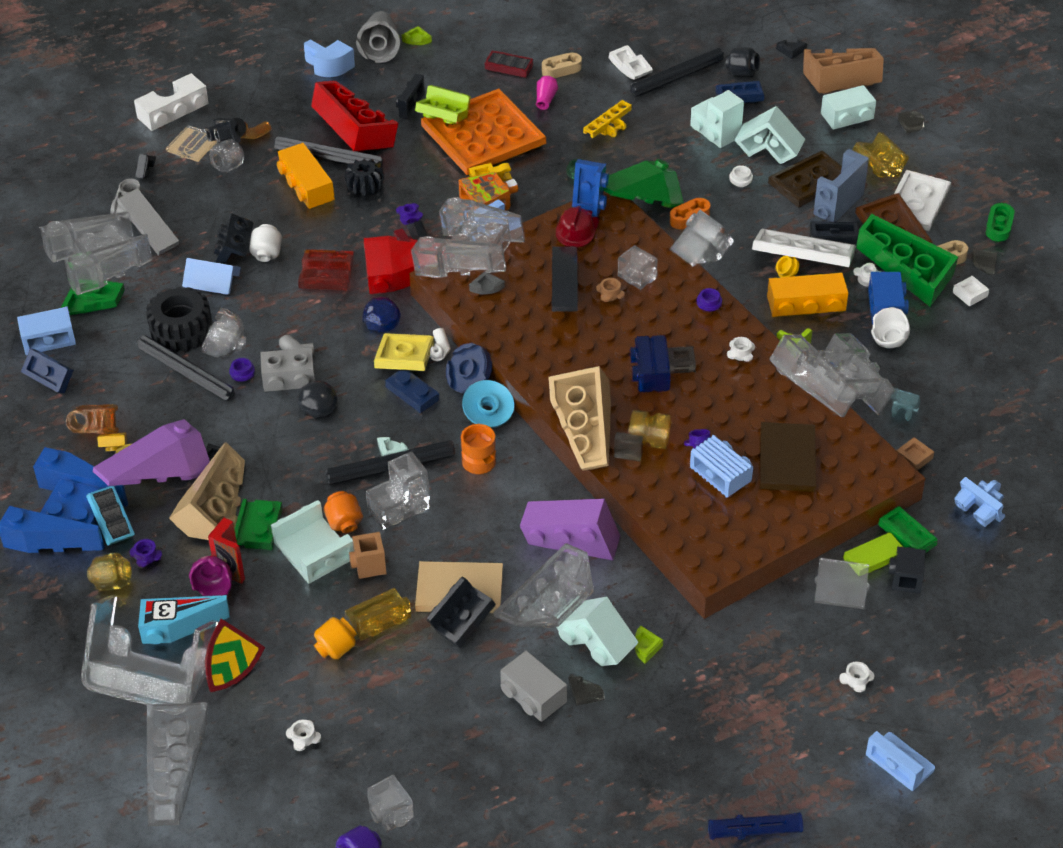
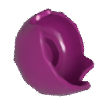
(211, 576)

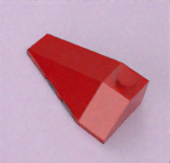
(388, 263)

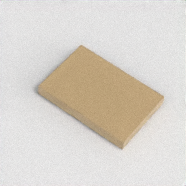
(438, 577)

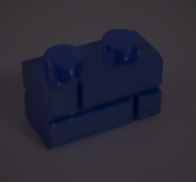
(651, 362)

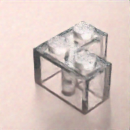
(402, 495)

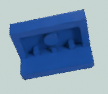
(589, 186)

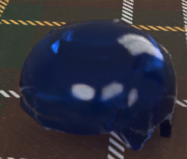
(381, 314)

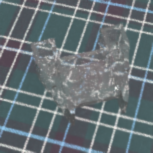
(477, 240)
(95, 248)
(833, 374)

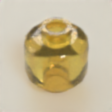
(109, 571)

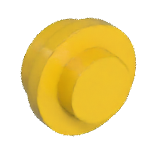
(787, 266)

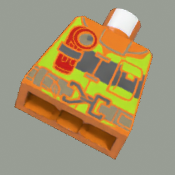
(487, 189)

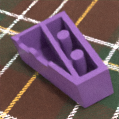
(579, 523)

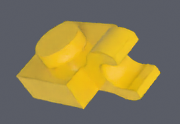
(487, 168)

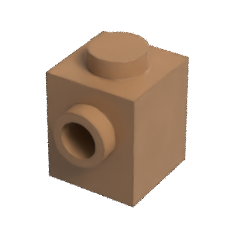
(368, 555)

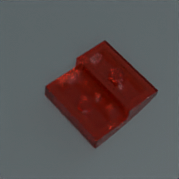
(326, 269)

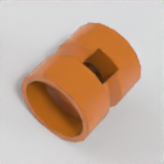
(478, 448)

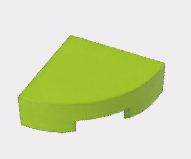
(416, 36)
(648, 644)

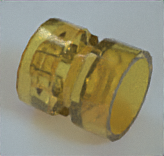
(653, 428)

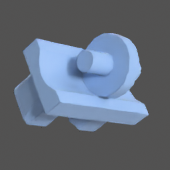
(985, 496)

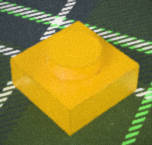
(112, 441)

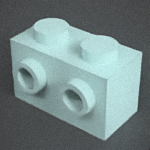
(848, 107)

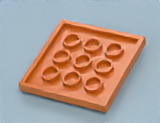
(489, 133)

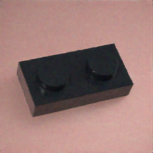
(413, 93)

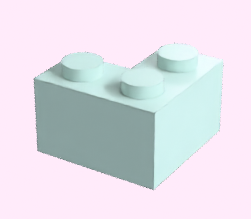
(719, 118)
(773, 132)
(601, 630)

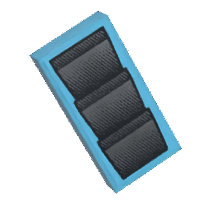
(110, 515)

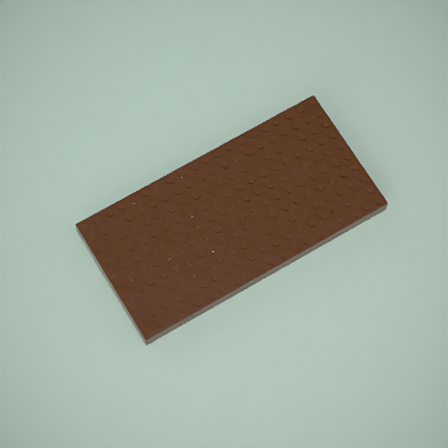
(697, 537)

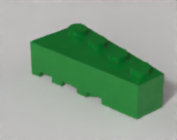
(921, 263)

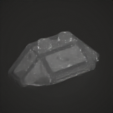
(550, 592)

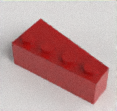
(353, 118)

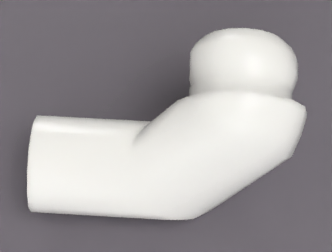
(442, 346)

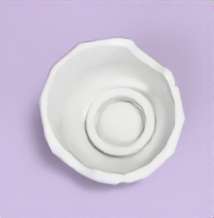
(890, 327)

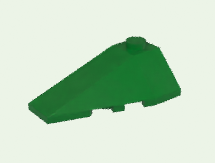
(648, 183)

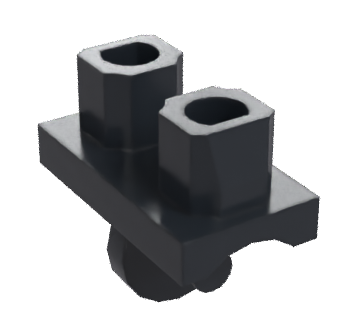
(226, 129)

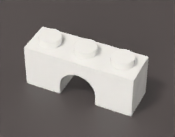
(158, 110)

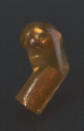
(257, 131)

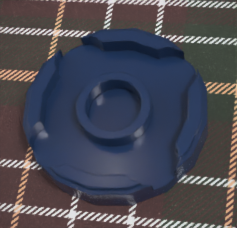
(468, 366)

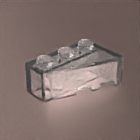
(702, 240)

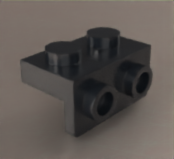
(233, 238)
(460, 612)

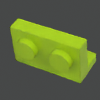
(444, 104)

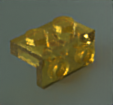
(883, 156)
(378, 613)

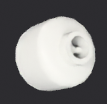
(265, 242)

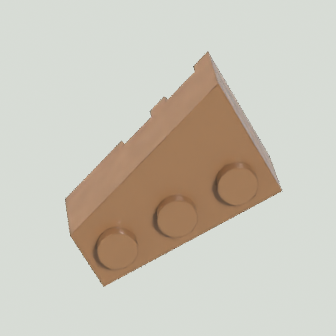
(843, 70)

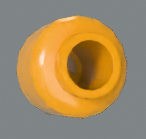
(334, 638)

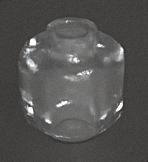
(226, 156)

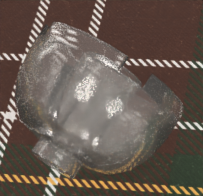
(224, 335)

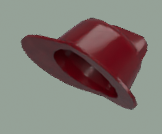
(576, 227)

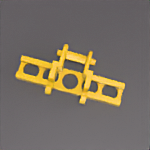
(605, 128)

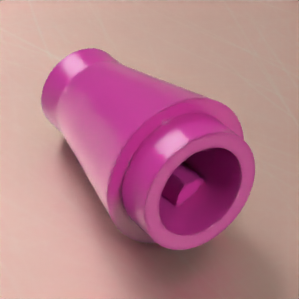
(546, 90)

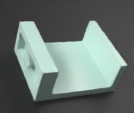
(311, 542)

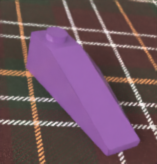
(164, 453)

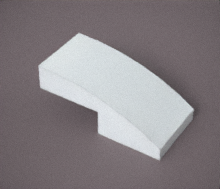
(629, 63)

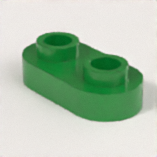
(1000, 222)

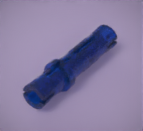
(720, 827)

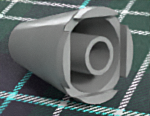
(378, 38)

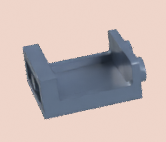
(839, 195)

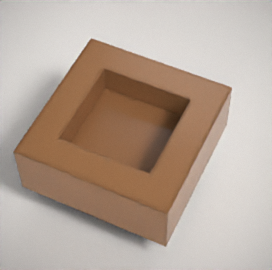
(916, 453)

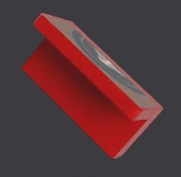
(225, 546)

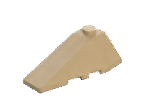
(584, 413)
(211, 495)

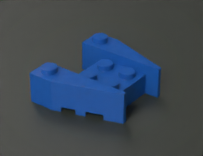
(66, 516)

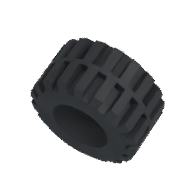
(179, 318)

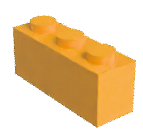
(305, 175)
(807, 294)

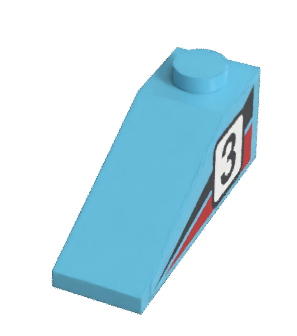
(174, 618)

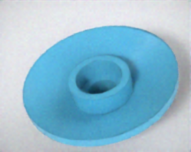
(488, 394)

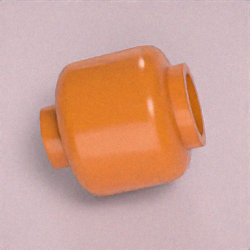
(343, 512)

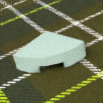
(389, 446)

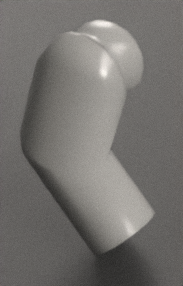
(288, 342)

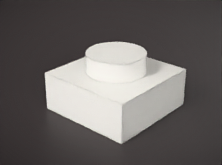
(970, 290)

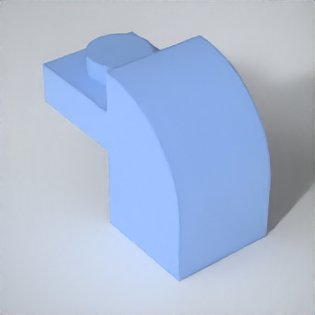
(329, 61)

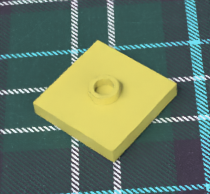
(404, 352)

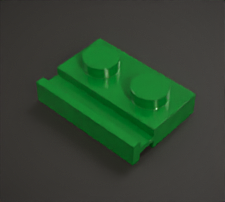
(255, 522)

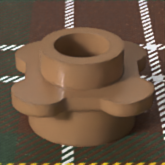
(610, 290)

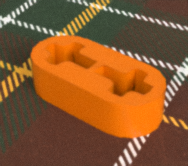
(681, 213)

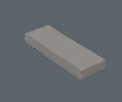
(148, 221)

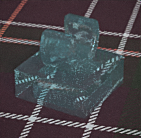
(905, 400)

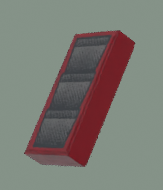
(509, 64)

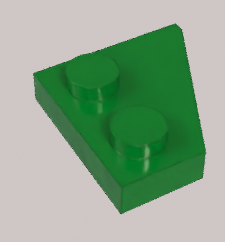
(94, 300)

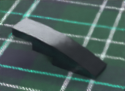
(564, 279)

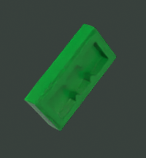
(907, 530)

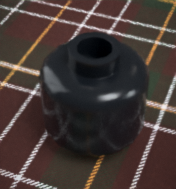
(743, 62)

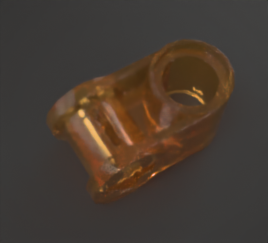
(99, 419)

